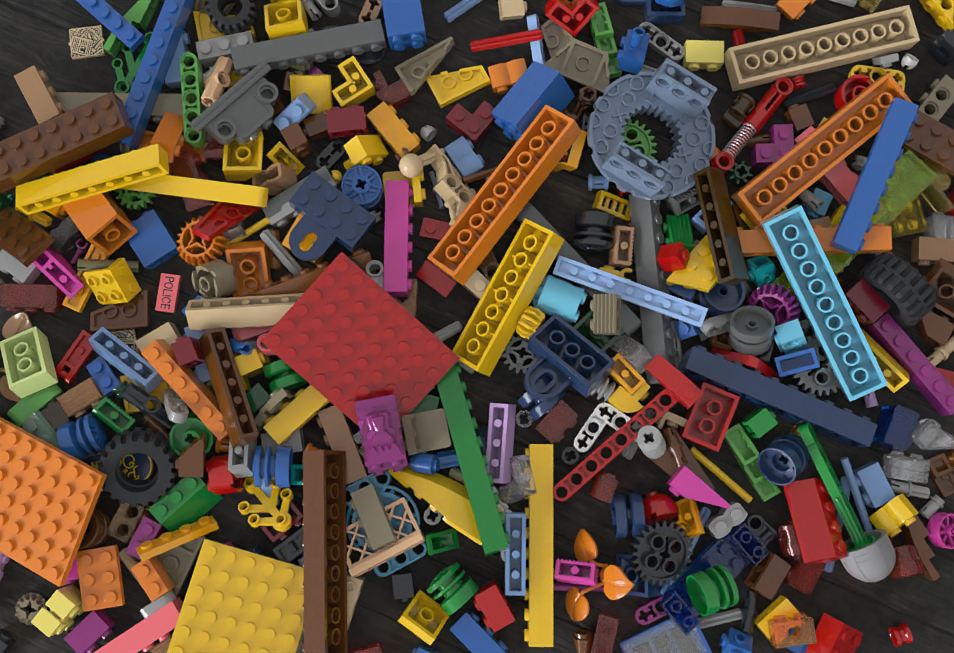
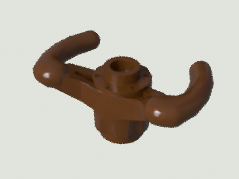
(586, 99)

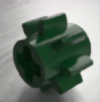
(744, 171)

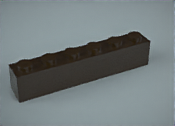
(720, 226)

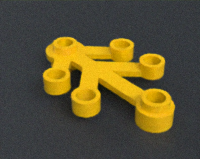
(268, 506)

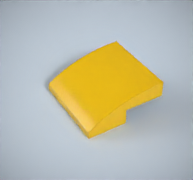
(316, 87)

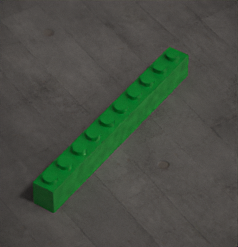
(472, 462)

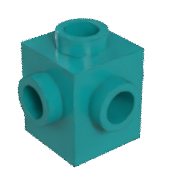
(761, 270)

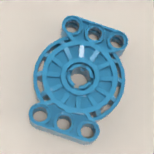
(387, 498)

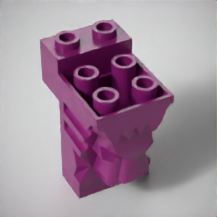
(381, 435)

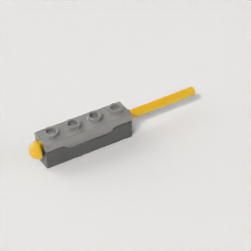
(278, 208)

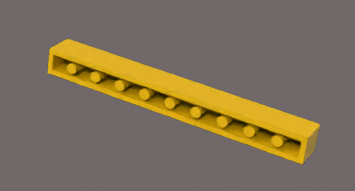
(540, 549)

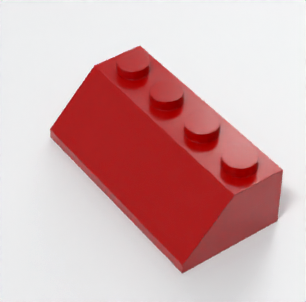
(815, 521)

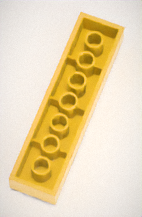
(507, 296)

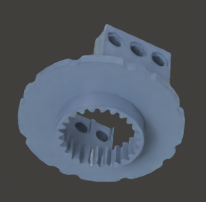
(678, 99)

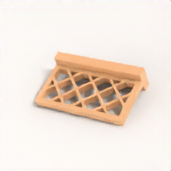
(388, 552)

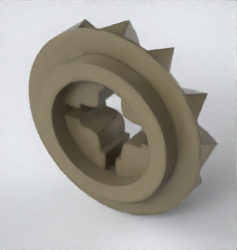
(37, 603)

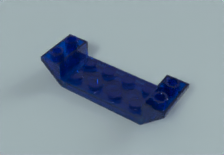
(733, 551)

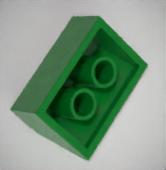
(185, 503)

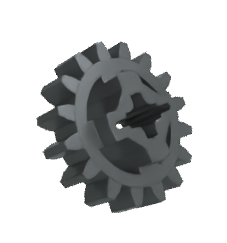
(519, 363)

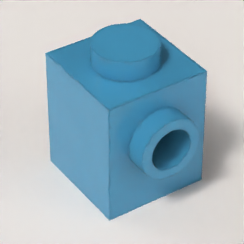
(822, 195)

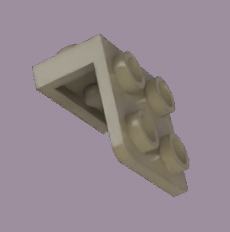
(425, 431)

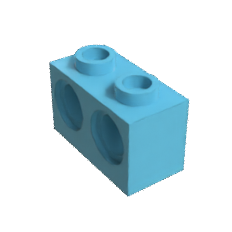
(790, 337)

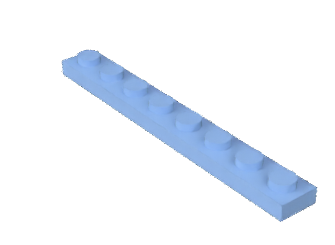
(630, 291)

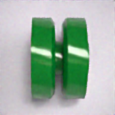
(284, 374)
(185, 433)

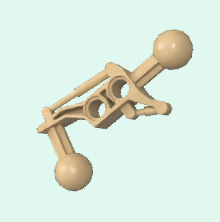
(449, 181)

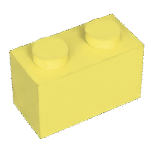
(703, 55)

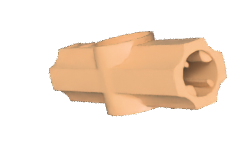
(217, 81)

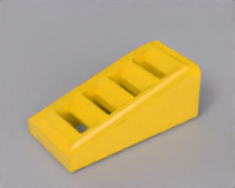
(615, 199)

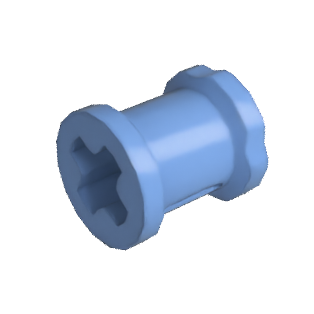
(597, 182)

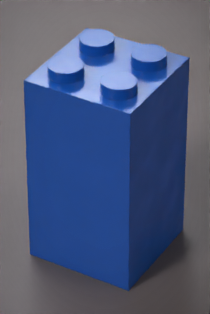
(404, 24)
(527, 98)

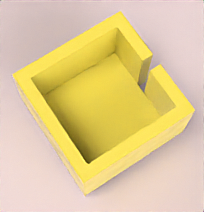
(64, 607)

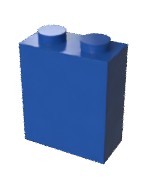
(153, 241)

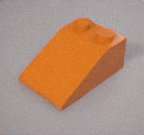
(250, 266)

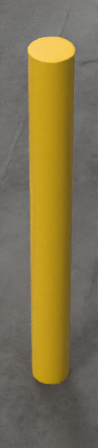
(721, 475)

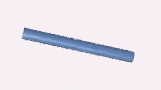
(856, 493)

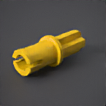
(38, 217)

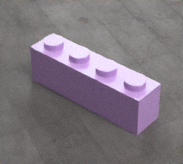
(500, 441)

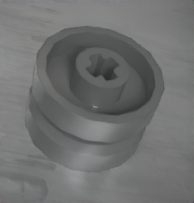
(751, 330)

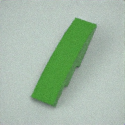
(139, 17)
(603, 38)
(747, 458)

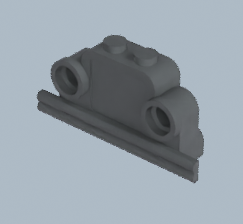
(241, 110)

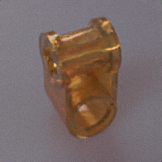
(488, 263)

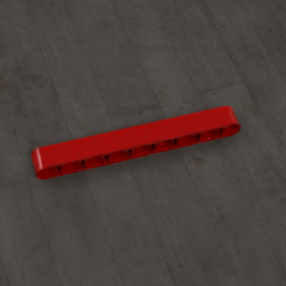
(611, 444)

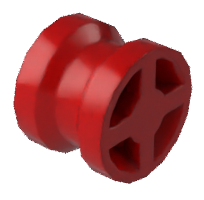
(900, 634)

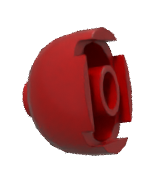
(659, 507)

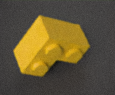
(357, 84)

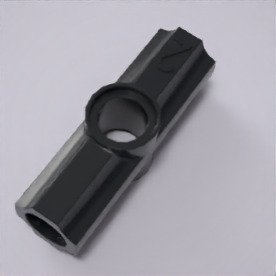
(139, 398)

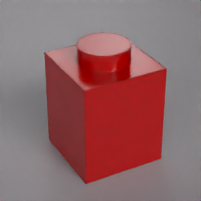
(673, 257)

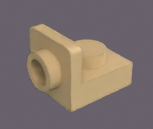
(672, 420)

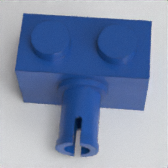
(633, 50)

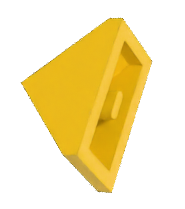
(282, 155)

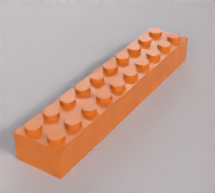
(818, 151)
(505, 194)

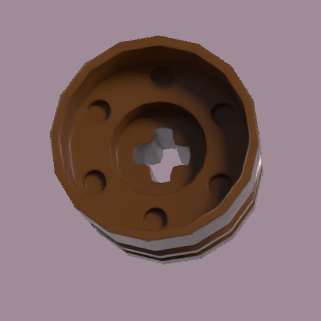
(98, 526)

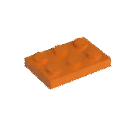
(100, 578)

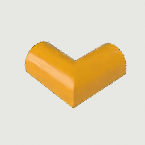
(689, 518)

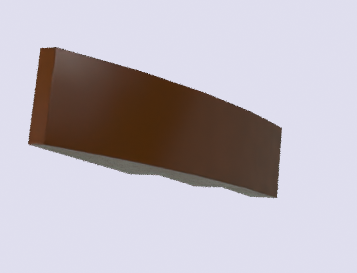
(740, 18)
(915, 536)

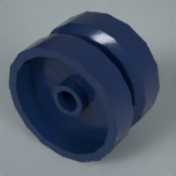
(722, 298)
(541, 406)
(627, 516)

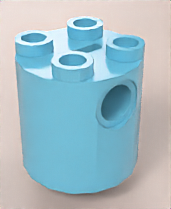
(560, 298)

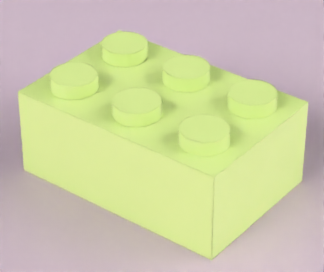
(28, 362)

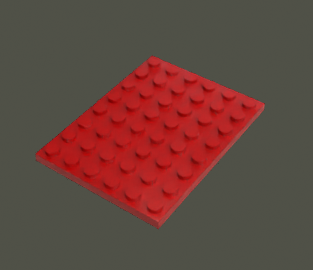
(358, 342)

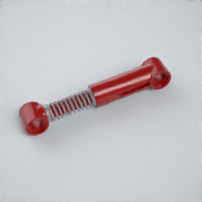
(753, 122)

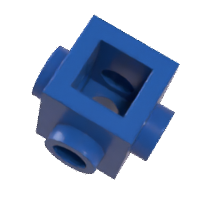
(736, 642)

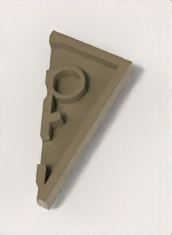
(418, 68)

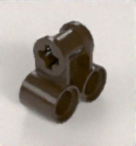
(738, 111)

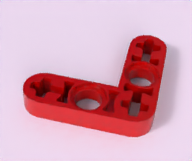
(748, 361)

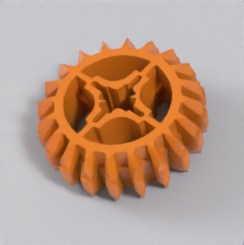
(190, 244)

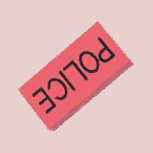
(168, 293)

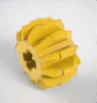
(530, 322)

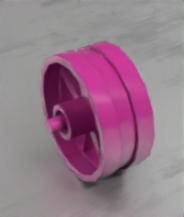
(945, 529)

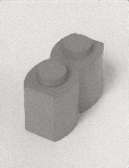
(721, 523)

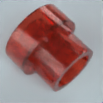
(788, 539)
(907, 563)

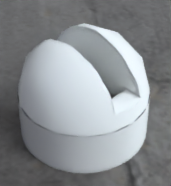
(909, 60)

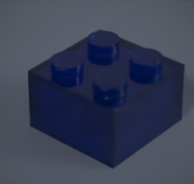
(895, 427)

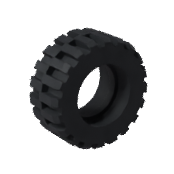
(900, 287)
(134, 490)

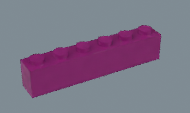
(909, 356)

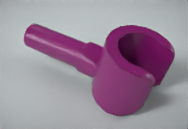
(80, 250)

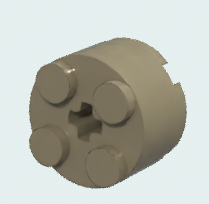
(214, 279)

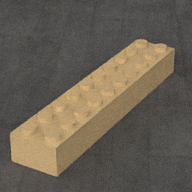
(821, 48)

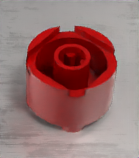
(850, 89)
(220, 478)

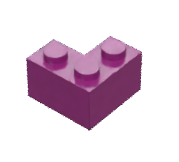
(781, 141)

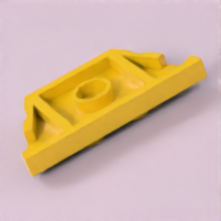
(700, 270)

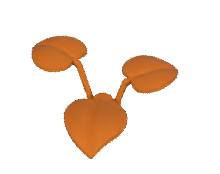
(612, 577)

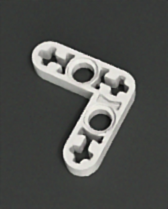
(602, 422)

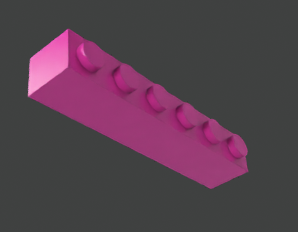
(397, 238)

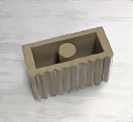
(606, 314)

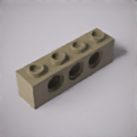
(945, 90)

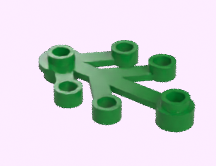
(133, 67)

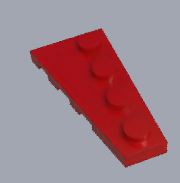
(222, 218)

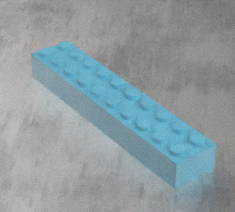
(824, 302)

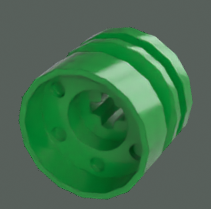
(452, 588)
(712, 590)

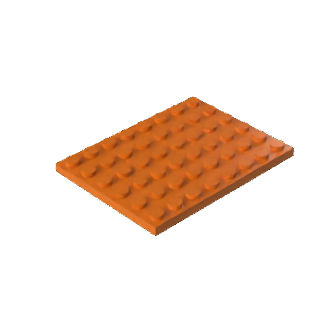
(43, 502)

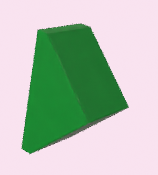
(441, 541)

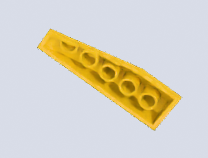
(242, 160)
(443, 496)

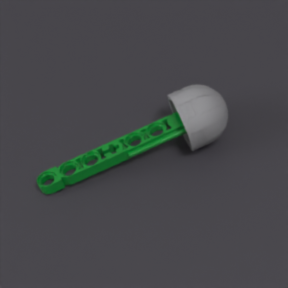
(871, 552)

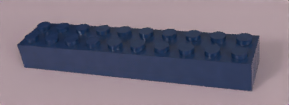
(780, 399)

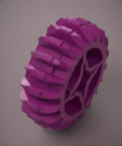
(774, 297)

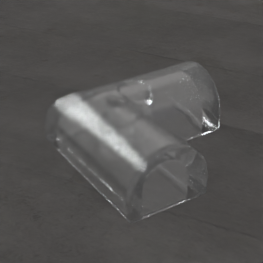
(523, 481)

